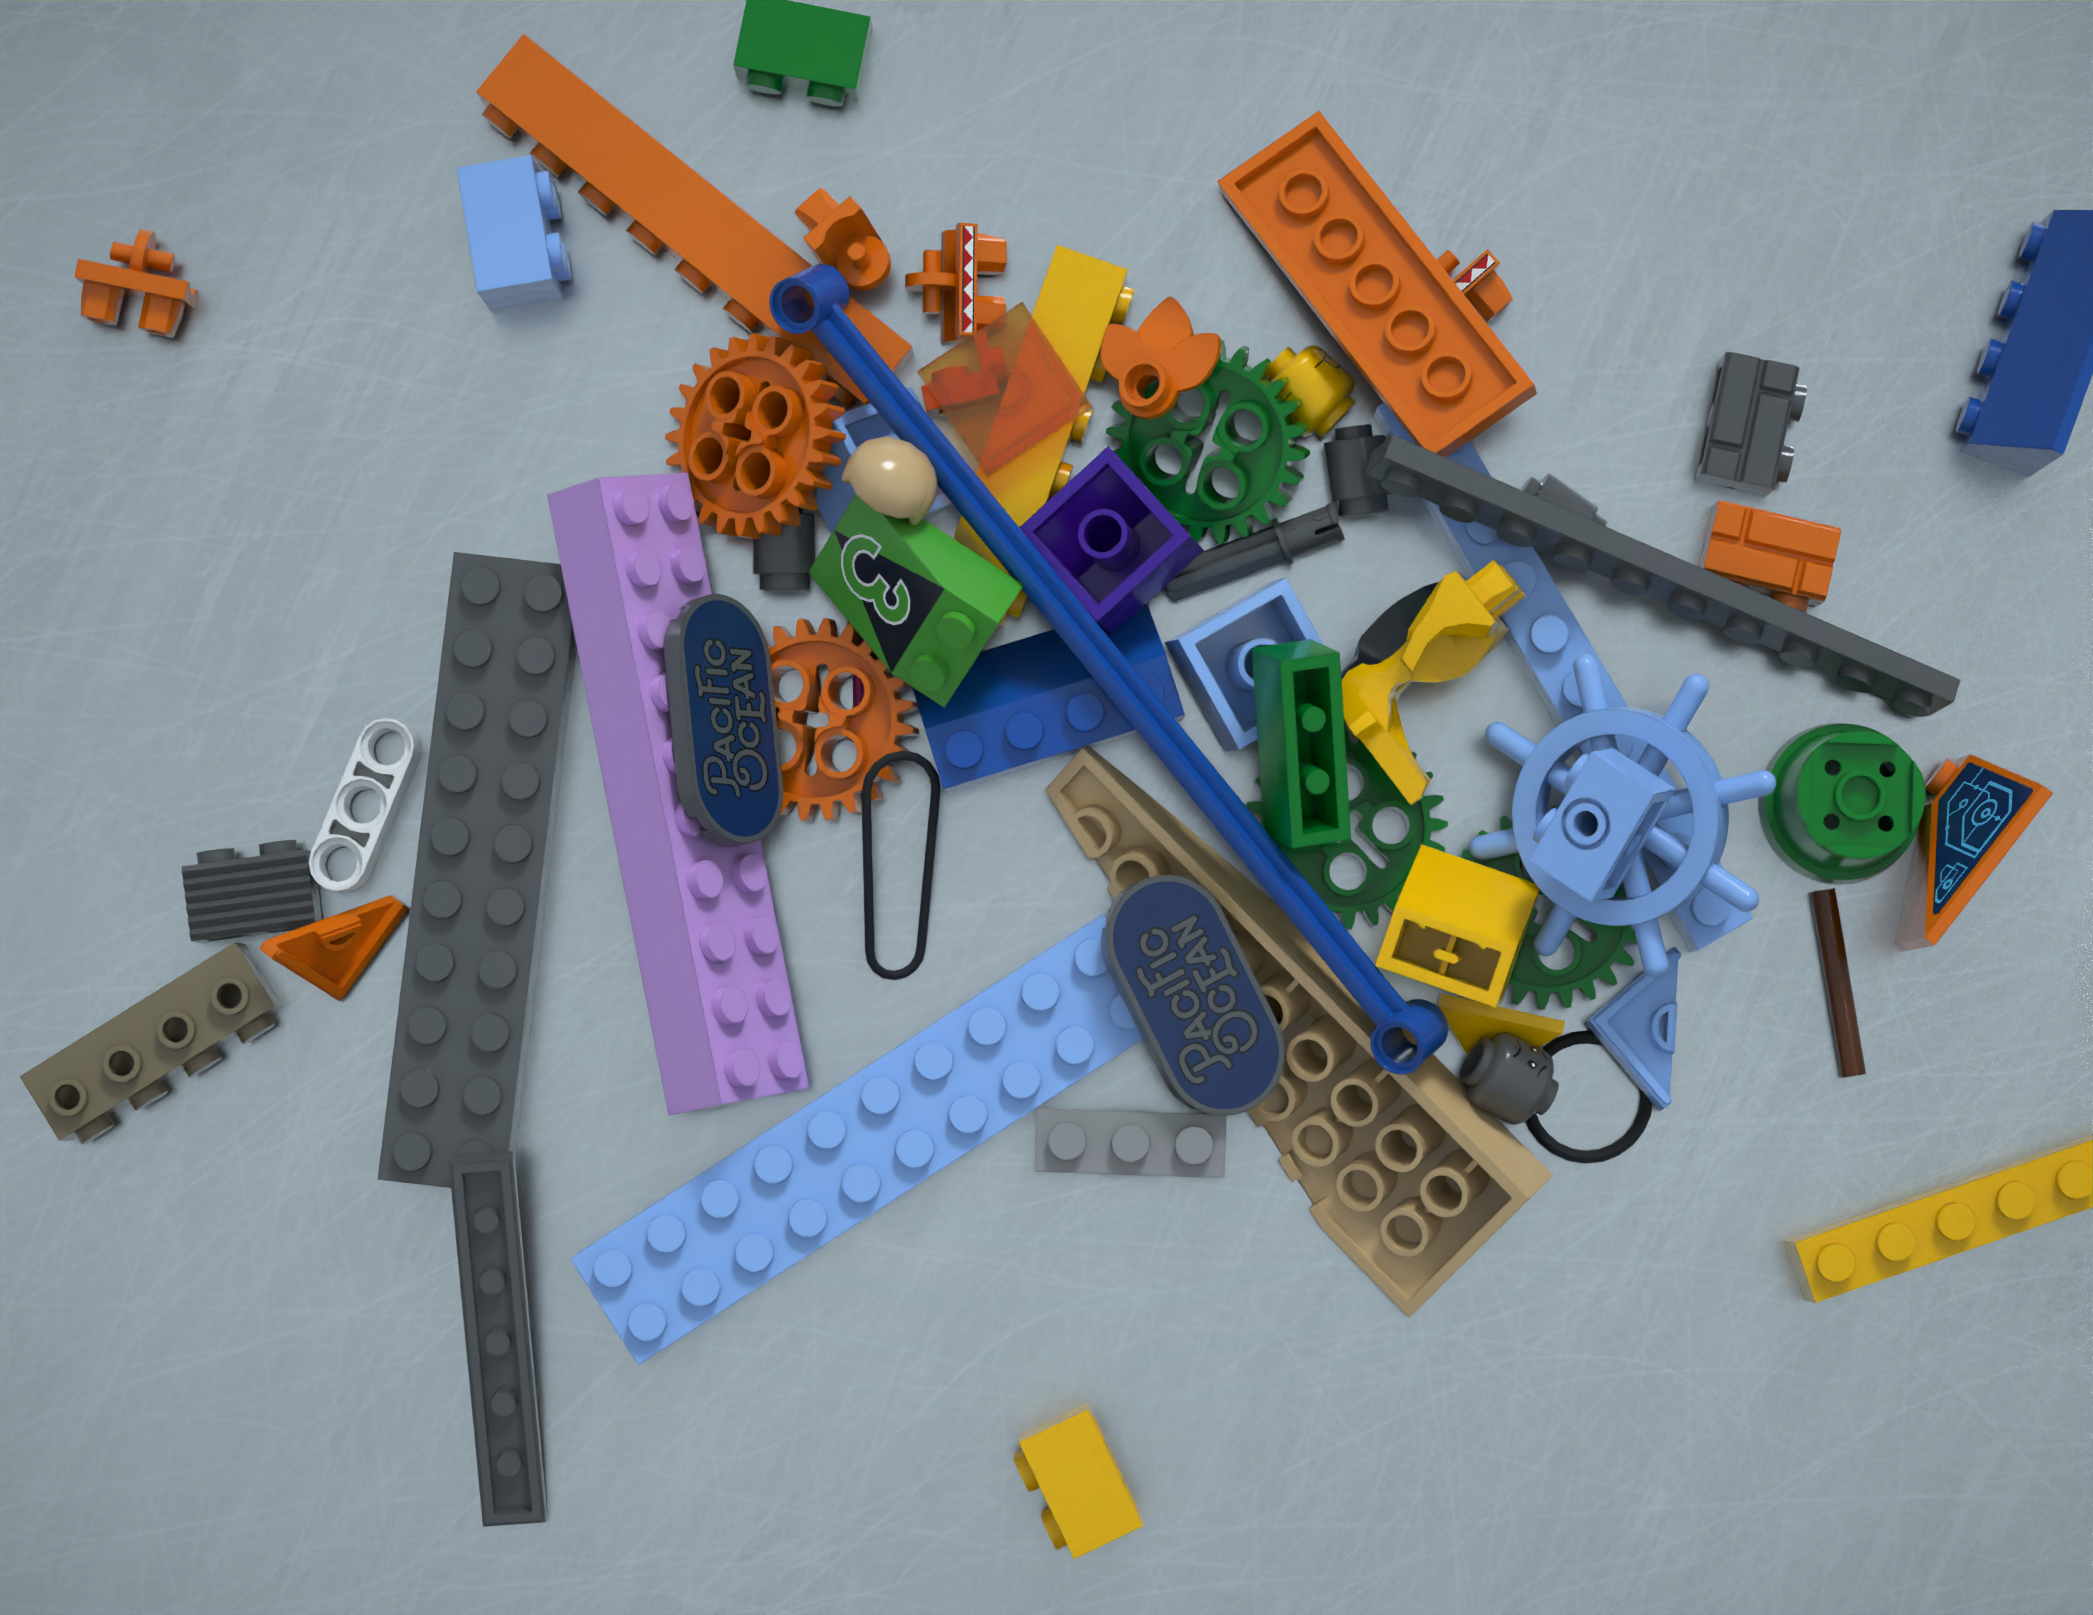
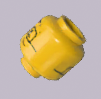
(1318, 383)

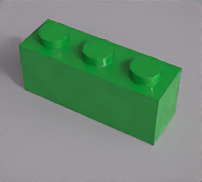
(1301, 743)

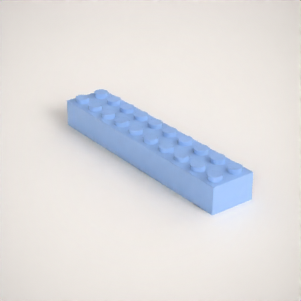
(860, 1145)

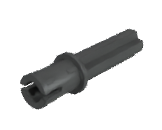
(1257, 551)

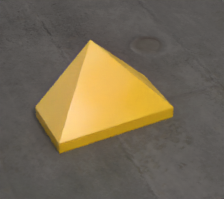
(1473, 1020)

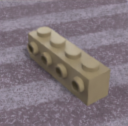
(152, 1043)

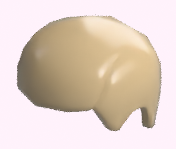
(892, 478)

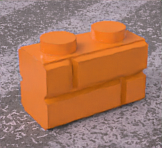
(1771, 553)

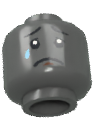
(1509, 1078)

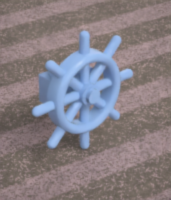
(1613, 811)

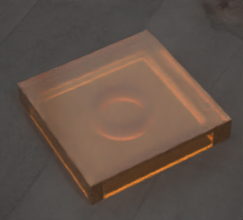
(1004, 389)

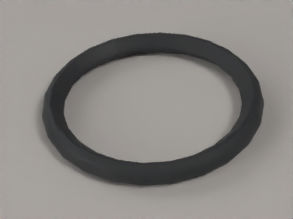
(1588, 1156)

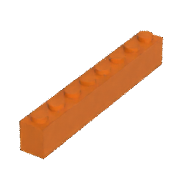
(663, 201)

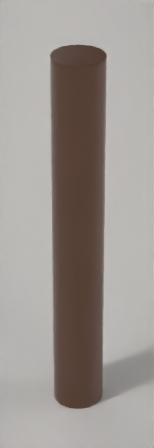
(1838, 983)

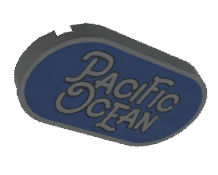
(723, 720)
(1193, 995)

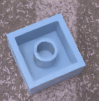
(511, 233)
(1219, 662)

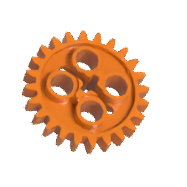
(753, 444)
(872, 725)

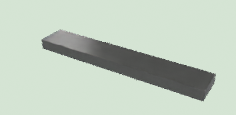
(498, 1338)

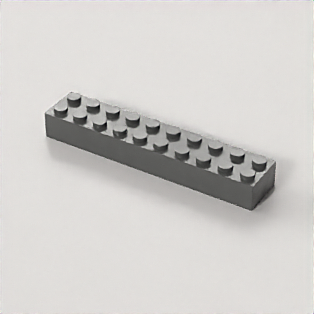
(480, 868)

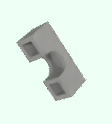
(1130, 1143)

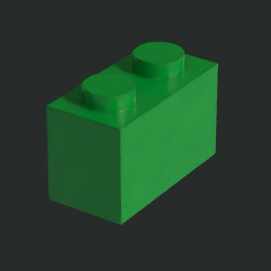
(803, 50)

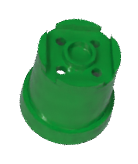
(1856, 796)

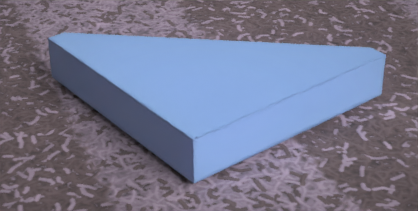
(1641, 1030)

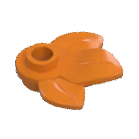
(1160, 351)

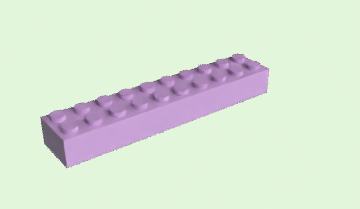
(693, 906)

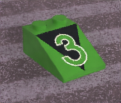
(913, 596)

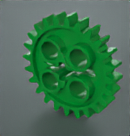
(1258, 464)
(1378, 884)
(1590, 958)

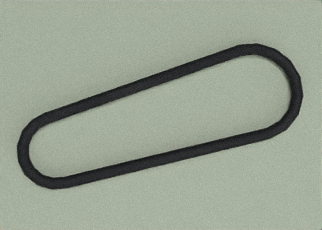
(928, 863)

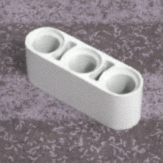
(367, 838)

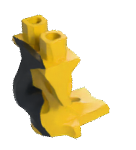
(1422, 638)

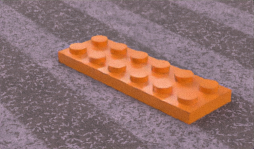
(1376, 287)

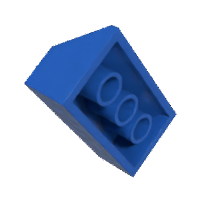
(1038, 705)

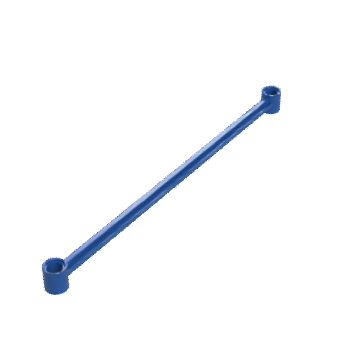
(1111, 670)

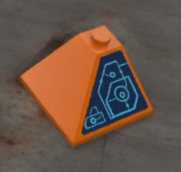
(1961, 838)

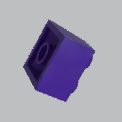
(1110, 540)

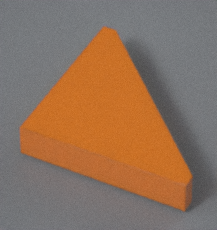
(338, 947)

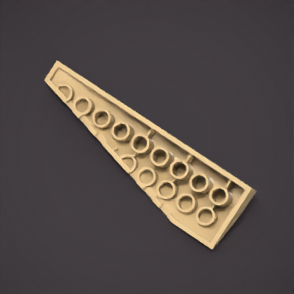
(1390, 1160)

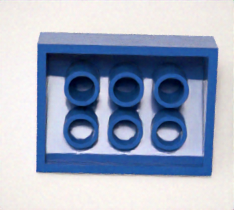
(2044, 352)

